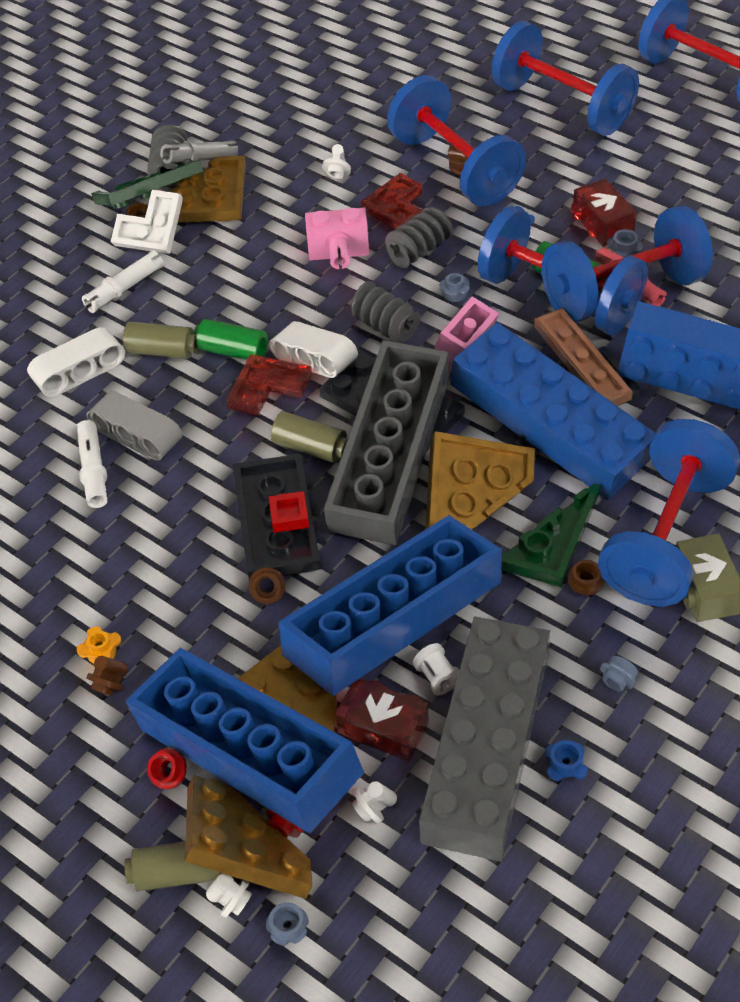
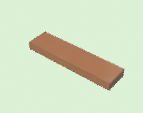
(581, 356)

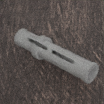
(192, 151)

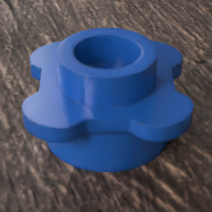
(565, 751)

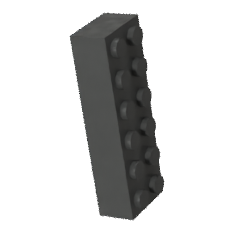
(387, 443)
(485, 739)

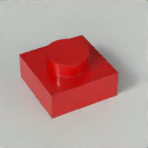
(288, 512)

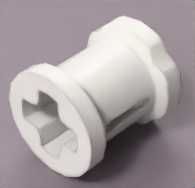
(436, 668)

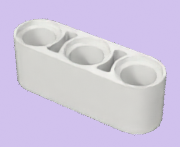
(315, 347)
(76, 362)

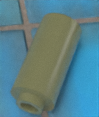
(159, 340)
(309, 436)
(163, 867)

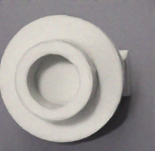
(336, 166)
(371, 802)
(229, 894)

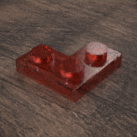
(392, 201)
(264, 376)

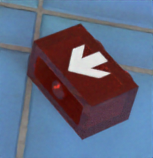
(602, 210)
(382, 718)

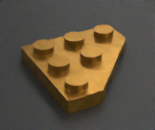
(215, 192)
(474, 477)
(293, 688)
(237, 841)

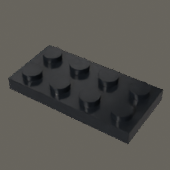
(350, 384)
(287, 550)

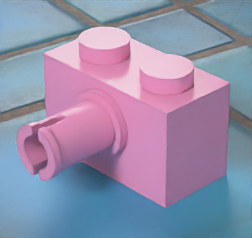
(337, 235)
(465, 328)

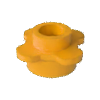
(97, 636)

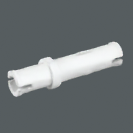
(113, 287)
(92, 473)

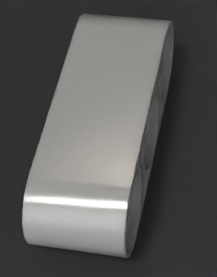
(135, 425)

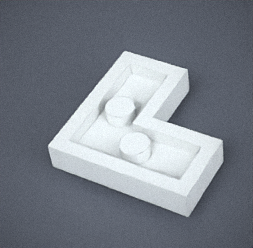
(153, 231)

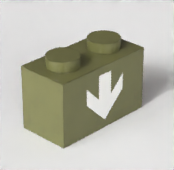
(715, 580)

